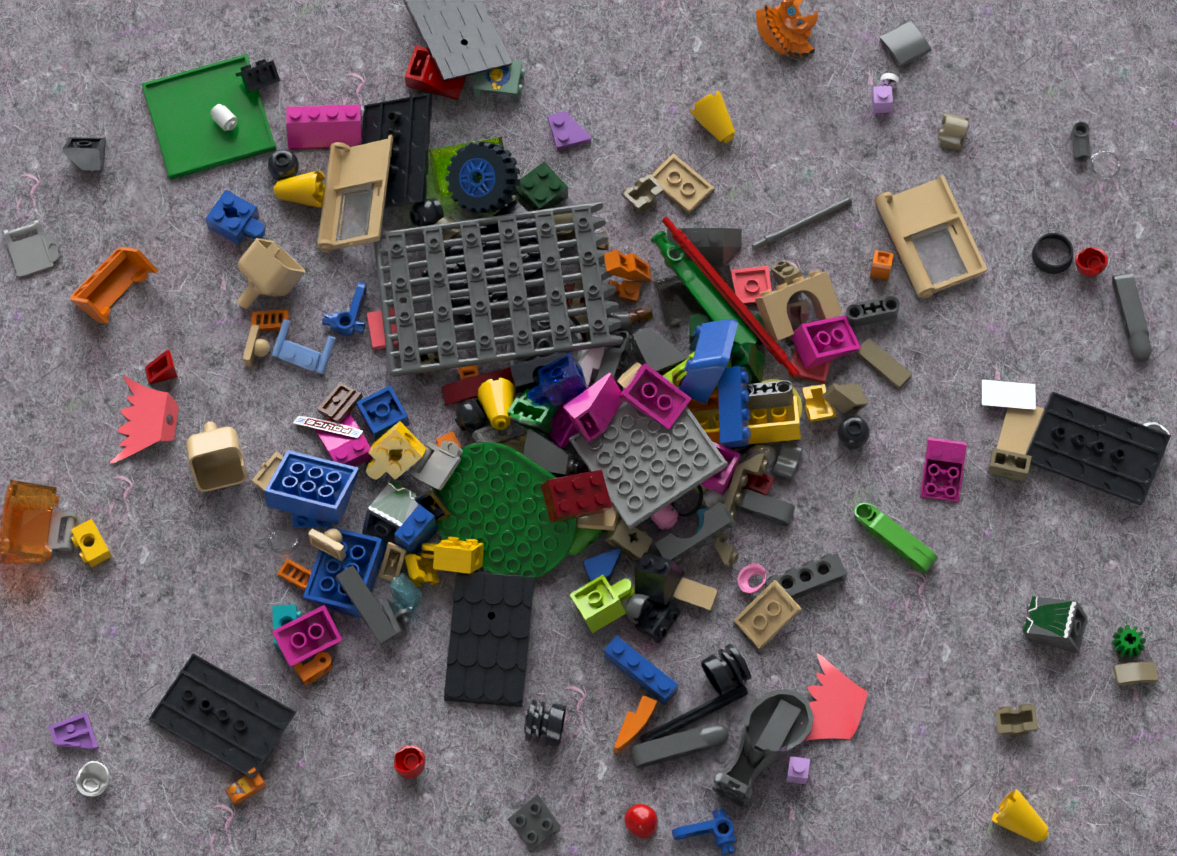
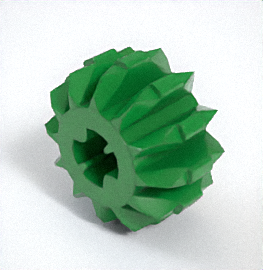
(1132, 636)

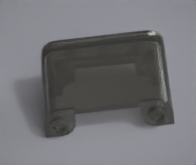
(677, 302)

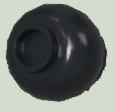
(283, 164)
(426, 212)
(470, 416)
(853, 432)

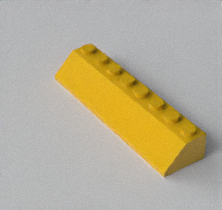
(765, 424)

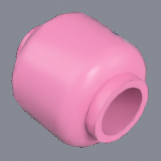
(666, 517)

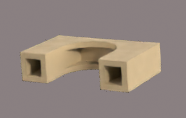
(774, 304)

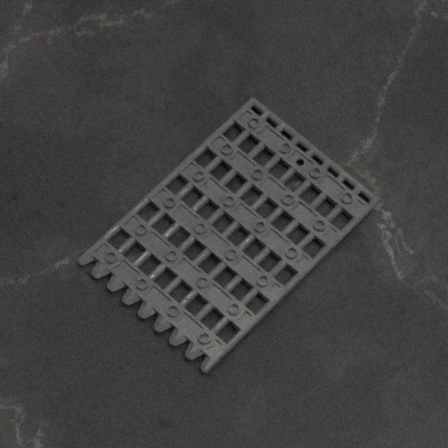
(515, 285)

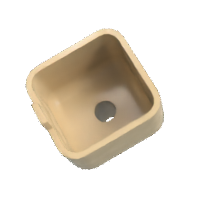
(268, 271)
(216, 458)

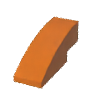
(627, 266)
(635, 723)

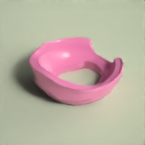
(745, 575)

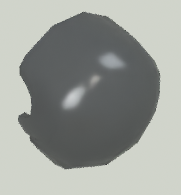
(636, 607)

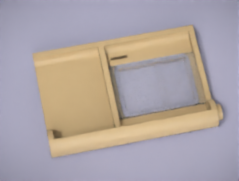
(354, 194)
(926, 241)

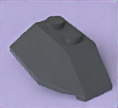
(715, 244)

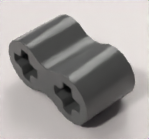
(788, 460)

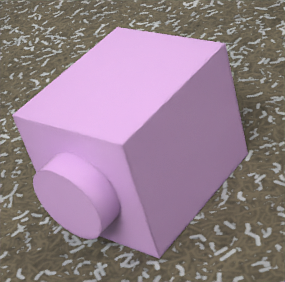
(882, 99)
(798, 770)

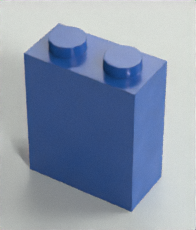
(416, 530)

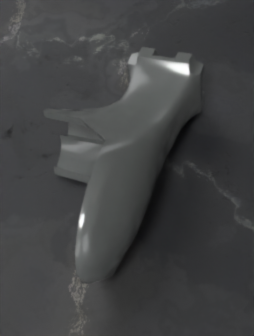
(768, 734)

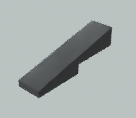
(366, 604)

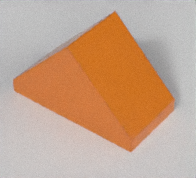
(881, 265)

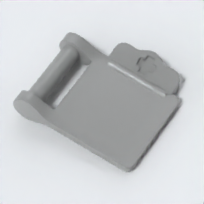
(34, 252)
(440, 464)
(54, 532)

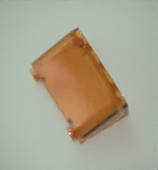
(26, 522)

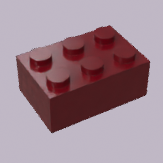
(576, 496)

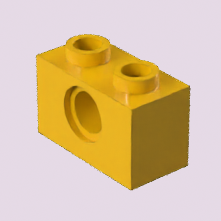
(98, 551)

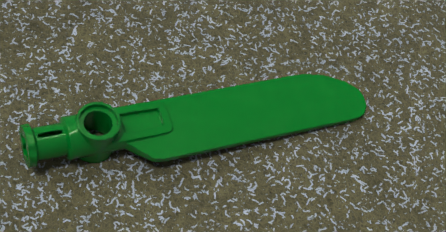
(701, 288)

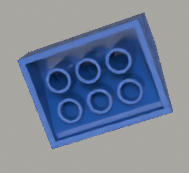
(311, 487)
(363, 553)

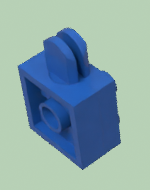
(235, 218)
(382, 411)

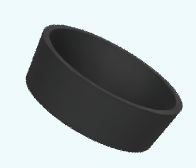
(1048, 268)

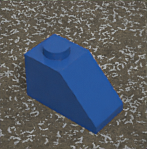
(602, 565)

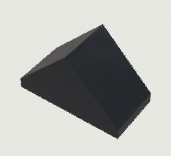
(434, 503)

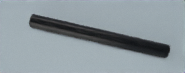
(694, 714)

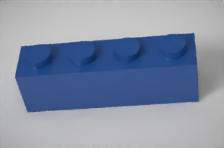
(733, 407)
(640, 670)

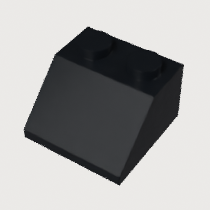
(657, 578)

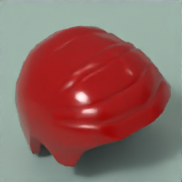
(1091, 261)
(409, 761)
(641, 820)

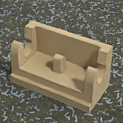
(696, 593)

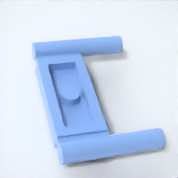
(299, 354)

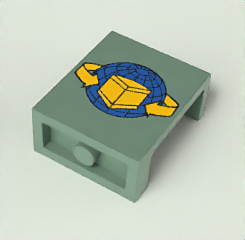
(501, 80)

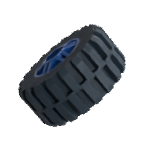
(483, 177)

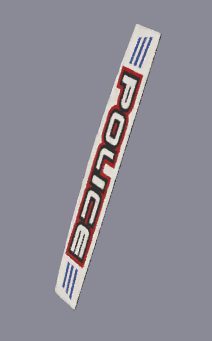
(328, 426)

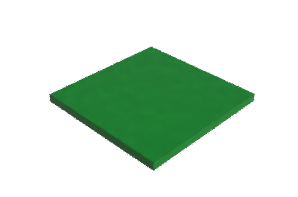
(183, 121)

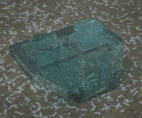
(405, 592)

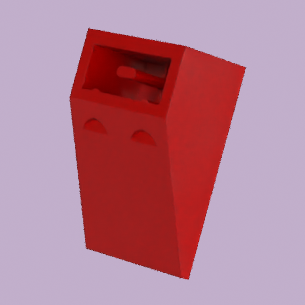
(424, 76)

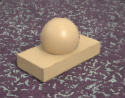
(255, 346)
(329, 542)

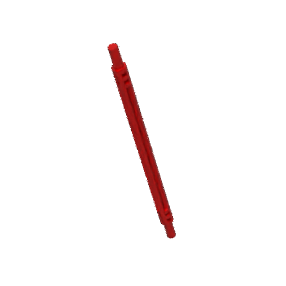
(730, 297)

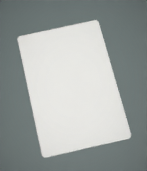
(1008, 394)

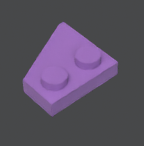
(567, 131)
(74, 733)

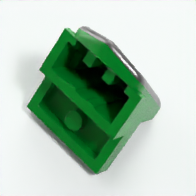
(532, 415)

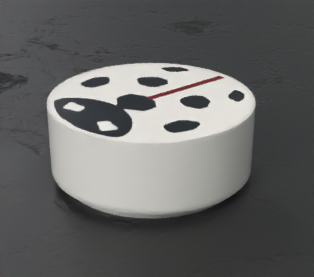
(889, 79)

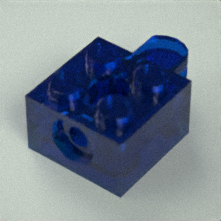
(559, 381)

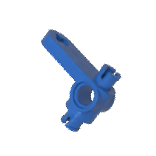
(352, 316)
(724, 841)

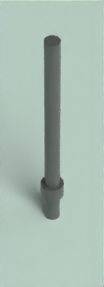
(770, 239)

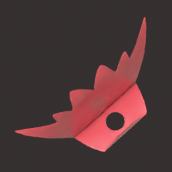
(147, 419)
(837, 704)

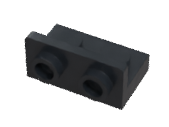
(259, 76)
(658, 620)

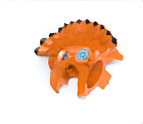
(786, 28)

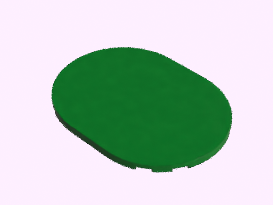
(501, 503)

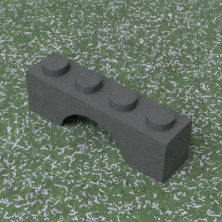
(716, 523)

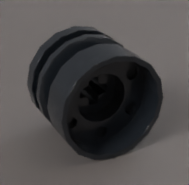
(729, 667)
(545, 723)

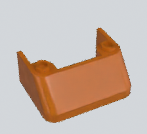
(111, 281)

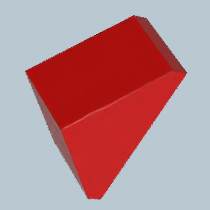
(161, 368)

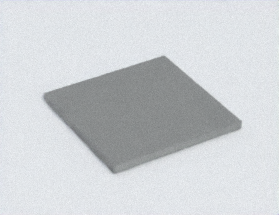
(648, 463)

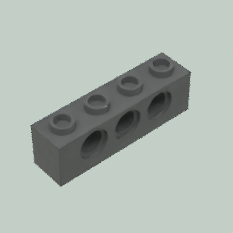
(817, 581)

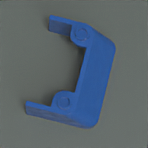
(712, 352)

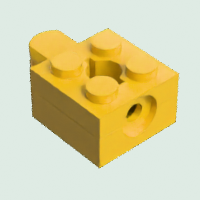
(394, 453)
(455, 555)

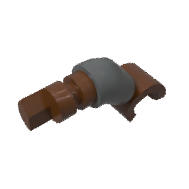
(630, 318)

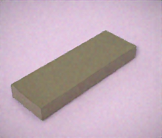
(883, 363)

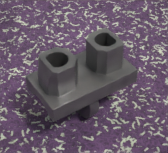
(397, 616)

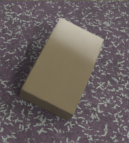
(1136, 672)

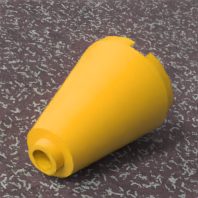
(714, 116)
(302, 189)
(496, 400)
(1020, 817)

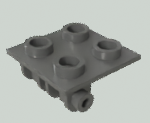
(534, 822)

